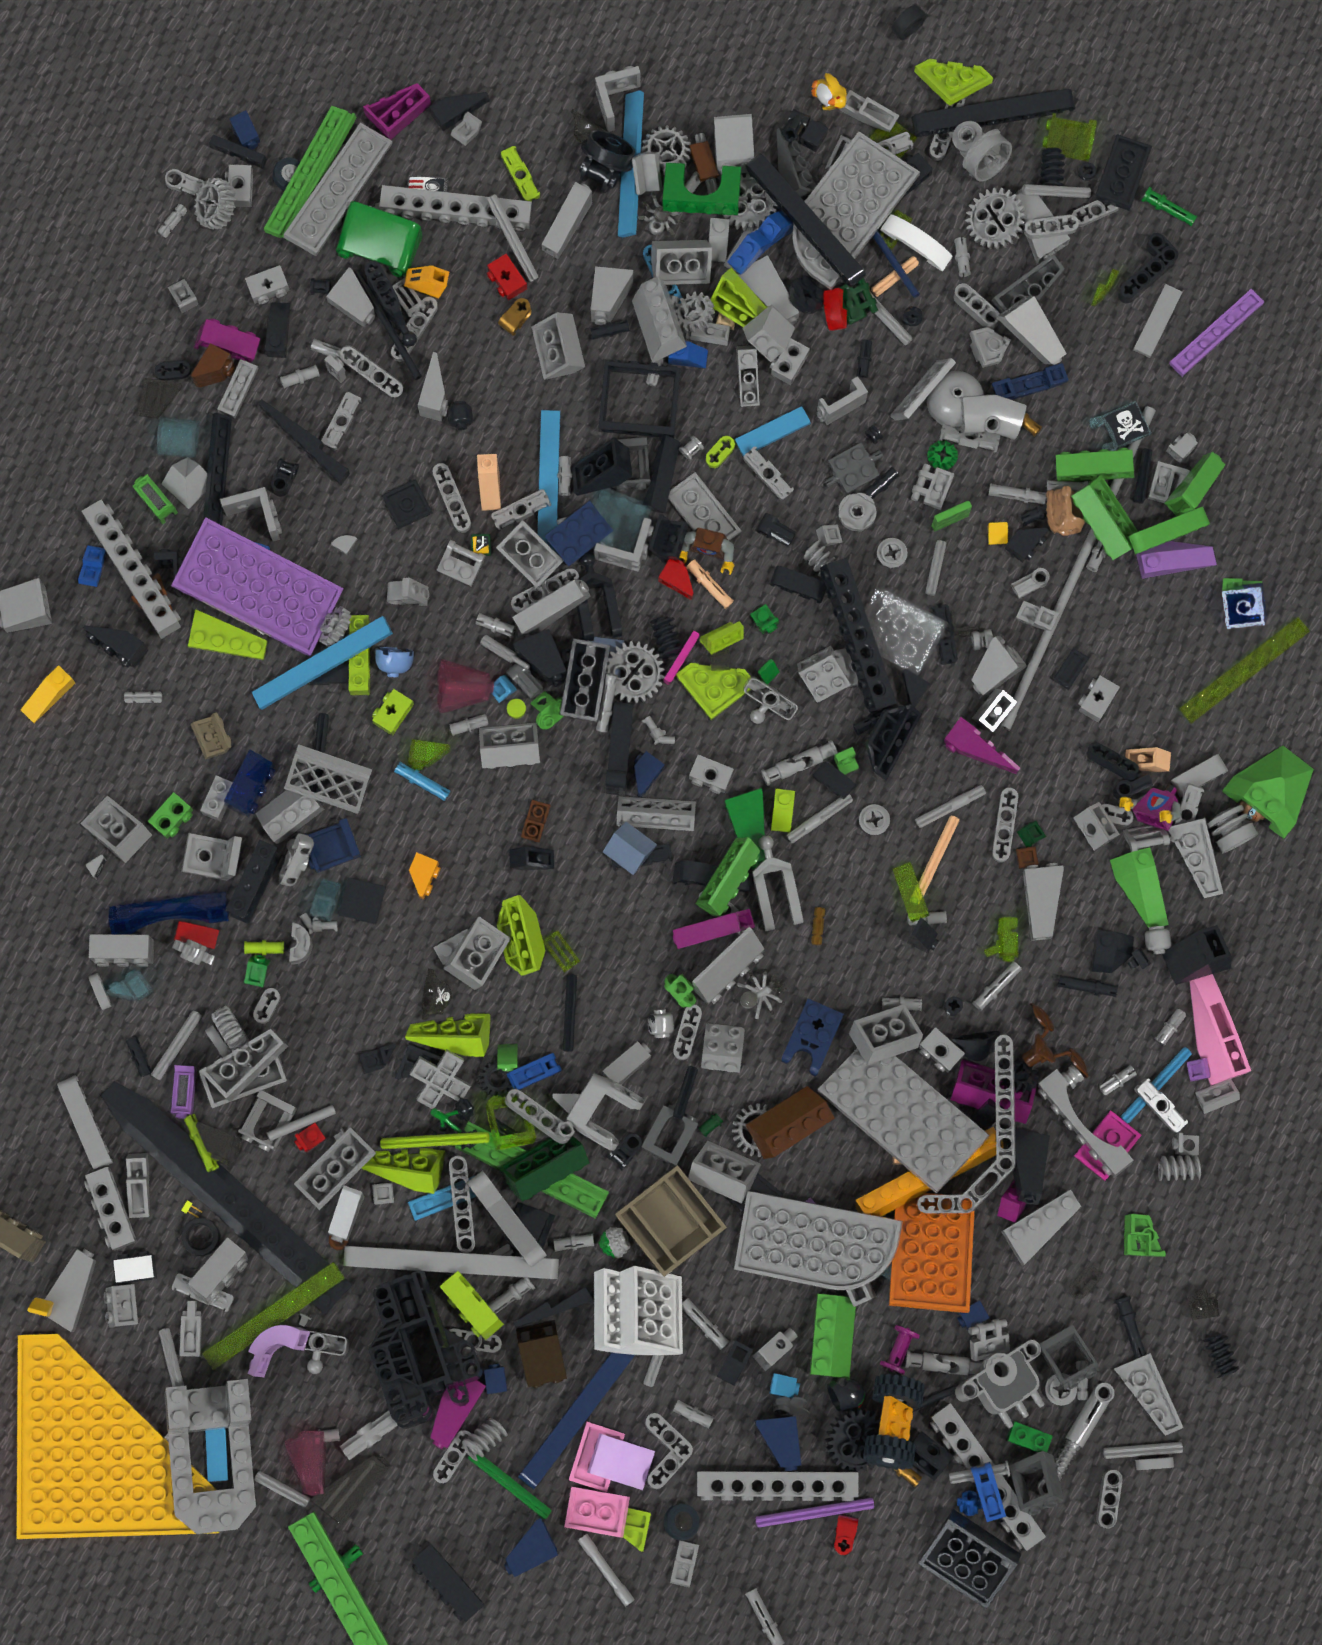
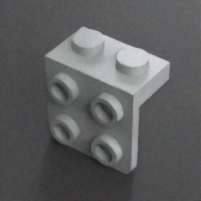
(722, 1047)

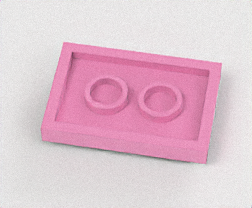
(584, 1455)
(597, 1512)

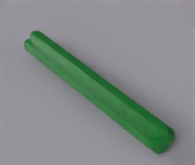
(512, 1486)

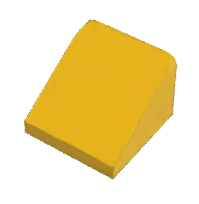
(997, 533)
(41, 1307)

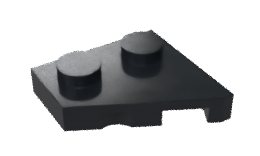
(411, 1056)

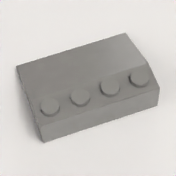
(728, 966)

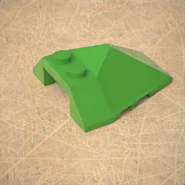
(1273, 788)

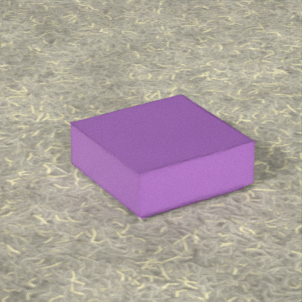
(1198, 1069)

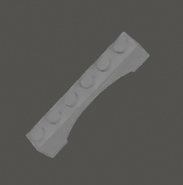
(1113, 1158)

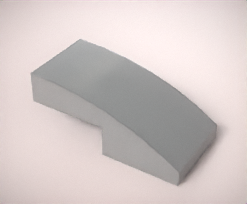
(1036, 616)
(684, 1564)

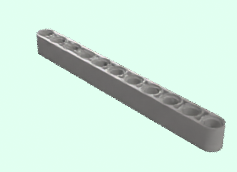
(449, 1262)

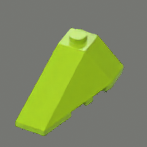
(461, 1037)
(415, 1171)

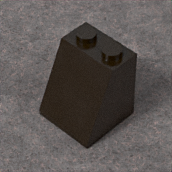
(541, 1354)

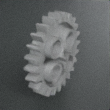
(1010, 208)
(750, 216)
(646, 683)

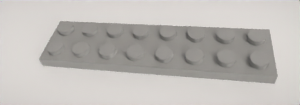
(337, 189)

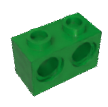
(1029, 1437)

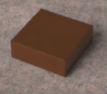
(1027, 857)

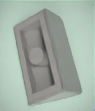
(1217, 1095)

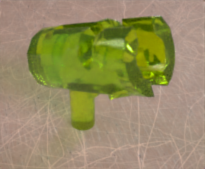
(1008, 941)

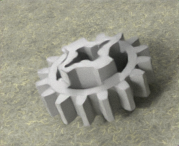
(694, 311)
(334, 626)
(193, 952)

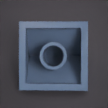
(629, 848)

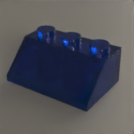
(249, 784)

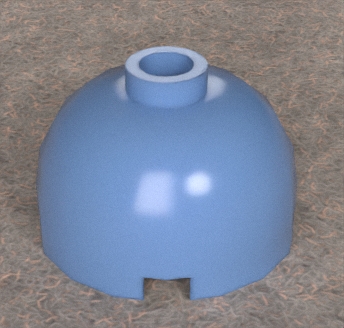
(393, 660)

